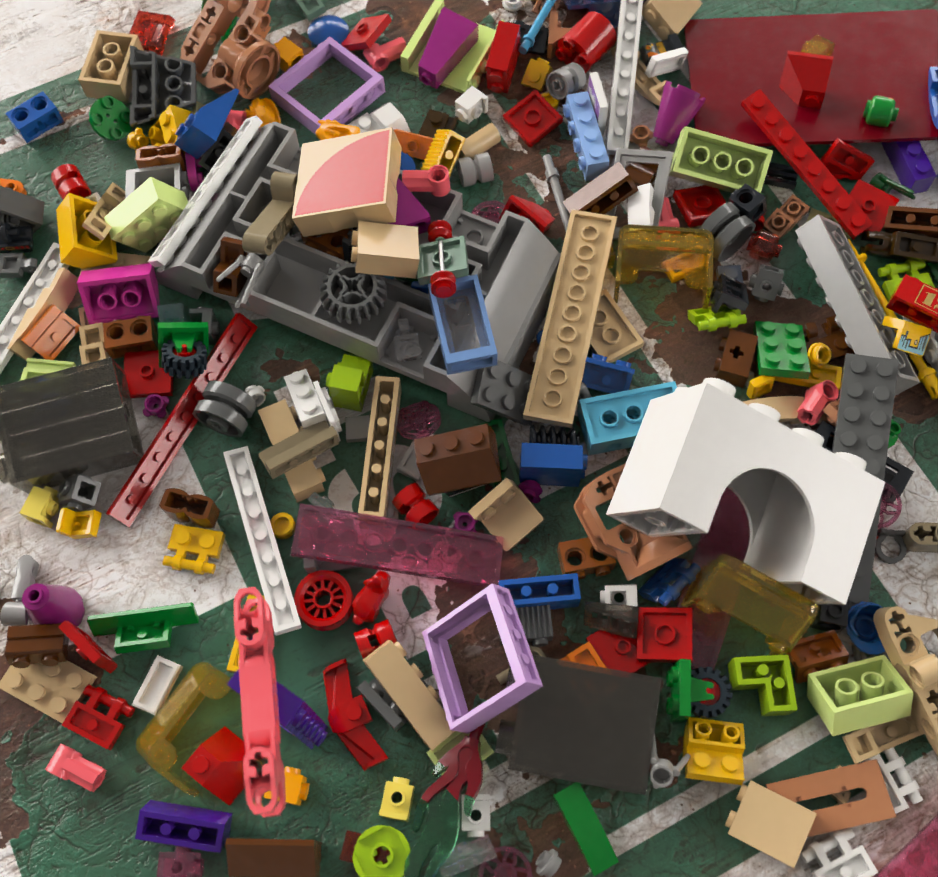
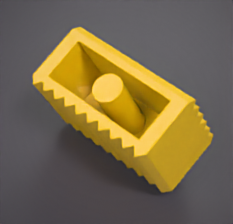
(444, 150)

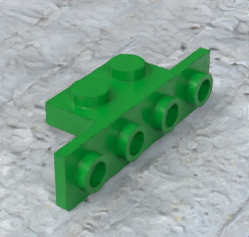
(144, 627)

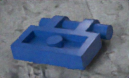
(669, 581)

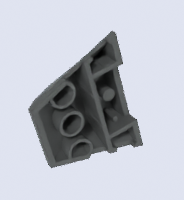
(158, 83)

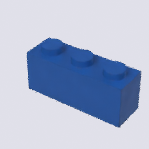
(553, 590)

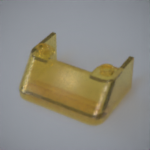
(665, 250)
(754, 600)
(155, 740)

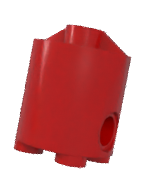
(587, 41)

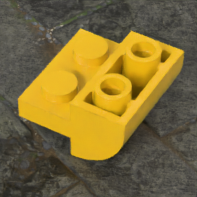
(714, 750)

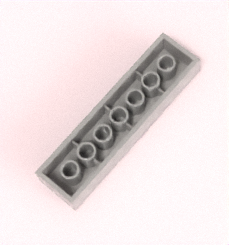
(851, 295)

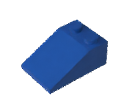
(203, 127)

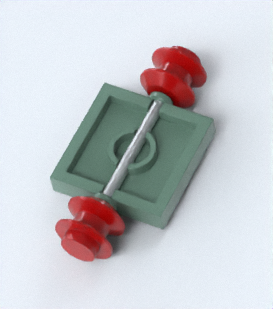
(442, 259)

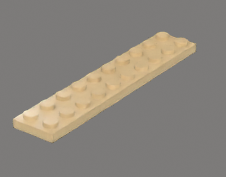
(570, 319)

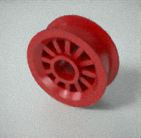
(304, 590)

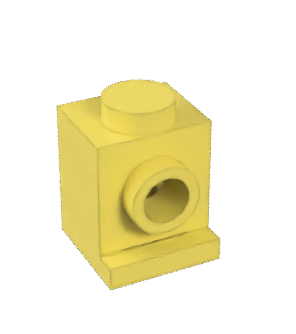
(41, 506)
(401, 810)

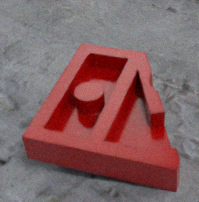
(846, 161)

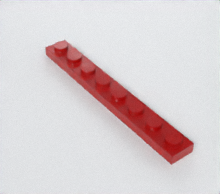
(806, 164)

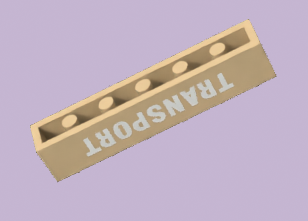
(380, 447)

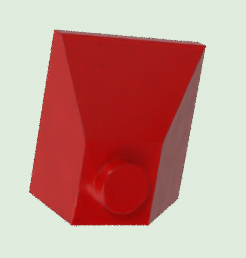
(806, 78)
(536, 214)
(219, 765)

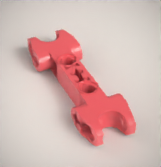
(259, 704)

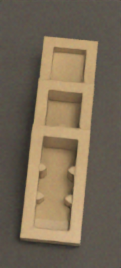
(60, 294)
(92, 340)

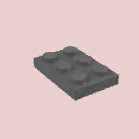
(502, 391)

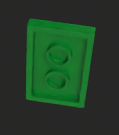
(781, 350)

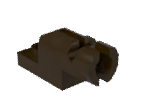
(901, 246)

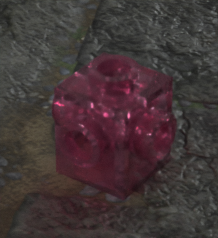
(171, 863)

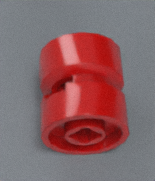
(69, 180)
(413, 504)
(381, 631)

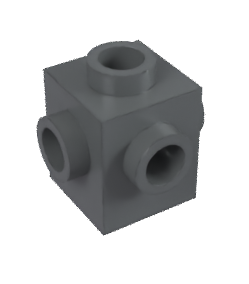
(769, 275)
(79, 492)

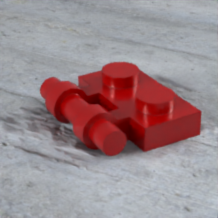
(94, 725)

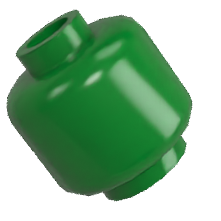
(880, 111)

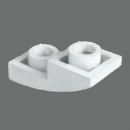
(639, 206)

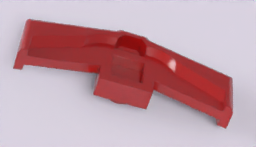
(349, 716)

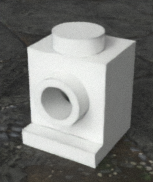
(471, 105)
(628, 590)
(479, 827)

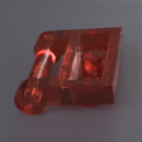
(145, 27)

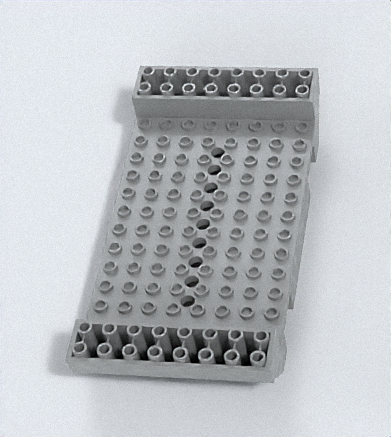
(510, 258)

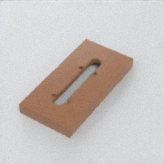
(863, 775)

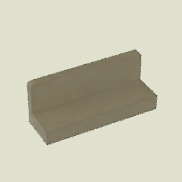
(298, 448)

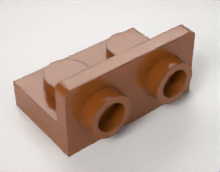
(817, 654)

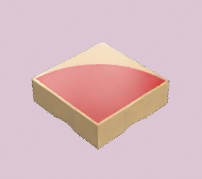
(347, 182)

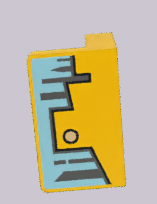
(909, 337)

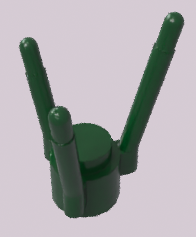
(885, 184)

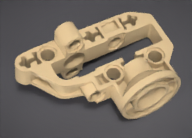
(914, 663)

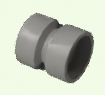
(566, 80)
(477, 169)

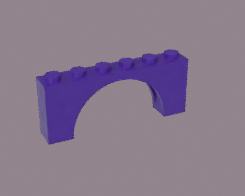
(294, 715)

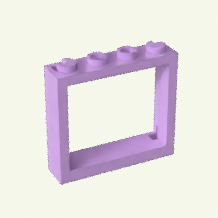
(344, 111)
(516, 648)

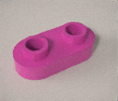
(195, 177)

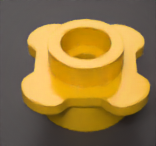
(137, 139)

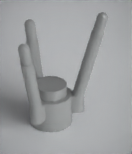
(250, 267)
(662, 770)

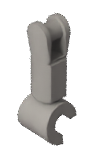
(14, 612)

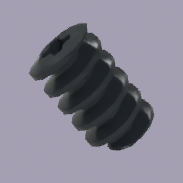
(553, 437)

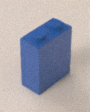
(553, 464)

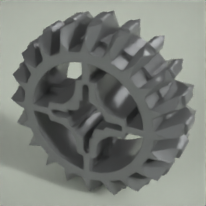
(352, 302)

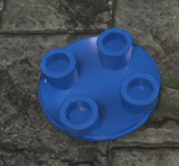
(327, 27)

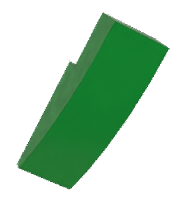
(585, 828)

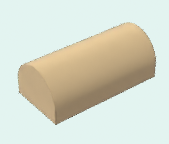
(480, 141)

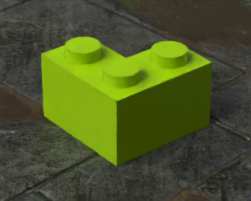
(350, 382)
(772, 679)

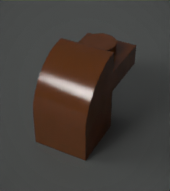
(235, 281)

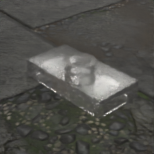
(468, 855)

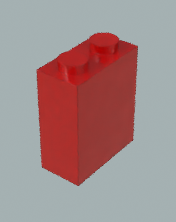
(503, 57)

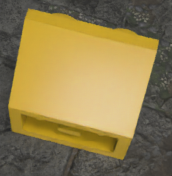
(165, 127)

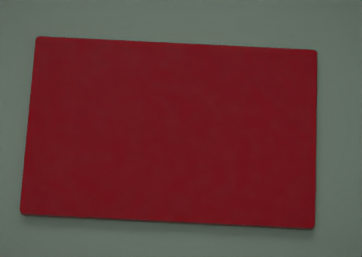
(871, 57)

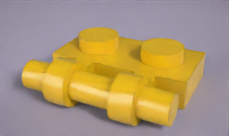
(194, 541)

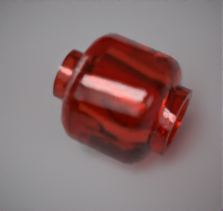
(764, 246)

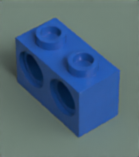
(34, 117)

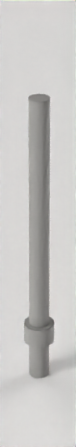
(552, 176)

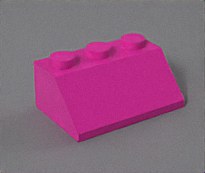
(119, 293)

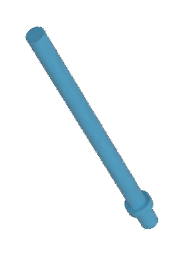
(529, 39)

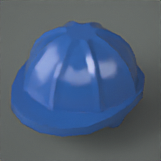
(862, 628)

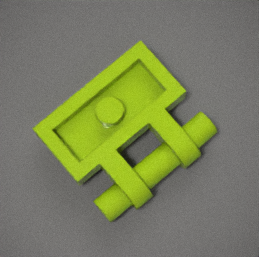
(910, 267)
(710, 321)

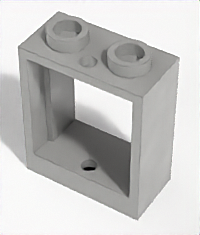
(166, 173)

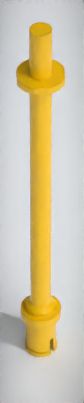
(926, 374)

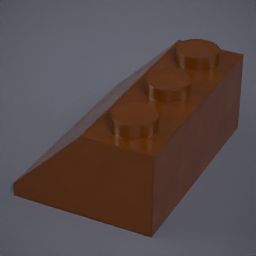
(458, 459)
(273, 857)

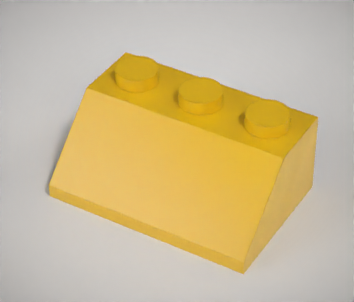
(77, 244)

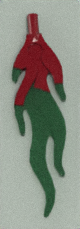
(462, 767)

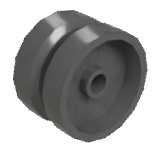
(728, 230)
(225, 408)

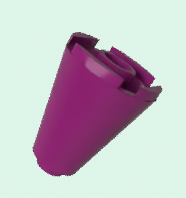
(675, 112)
(53, 604)

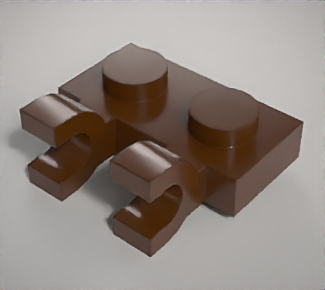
(834, 340)

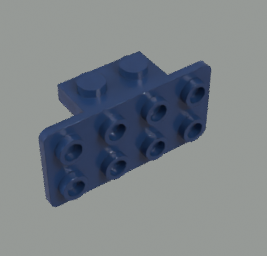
(607, 8)

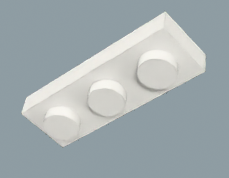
(305, 398)

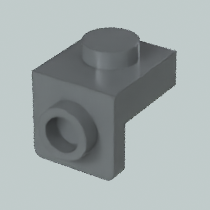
(205, 314)

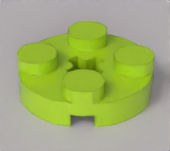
(366, 849)

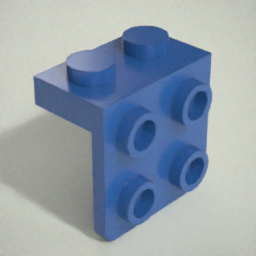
(607, 376)

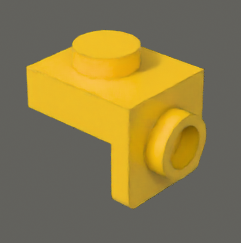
(536, 74)
(78, 524)

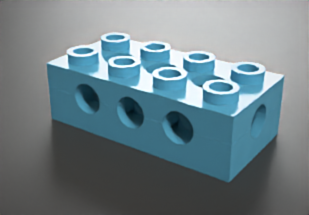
(617, 410)

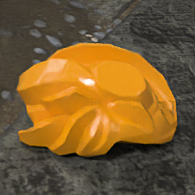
(265, 110)
(333, 129)

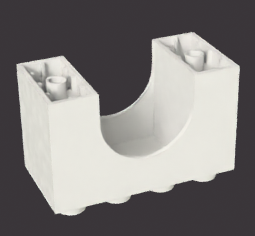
(801, 501)

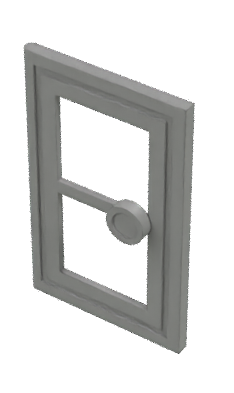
(664, 159)

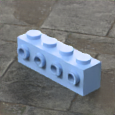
(586, 135)

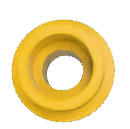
(819, 354)

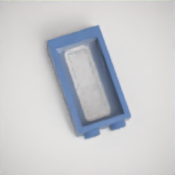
(464, 327)

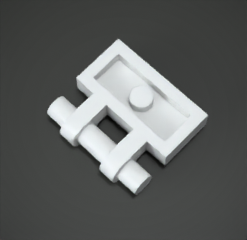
(909, 786)
(851, 863)

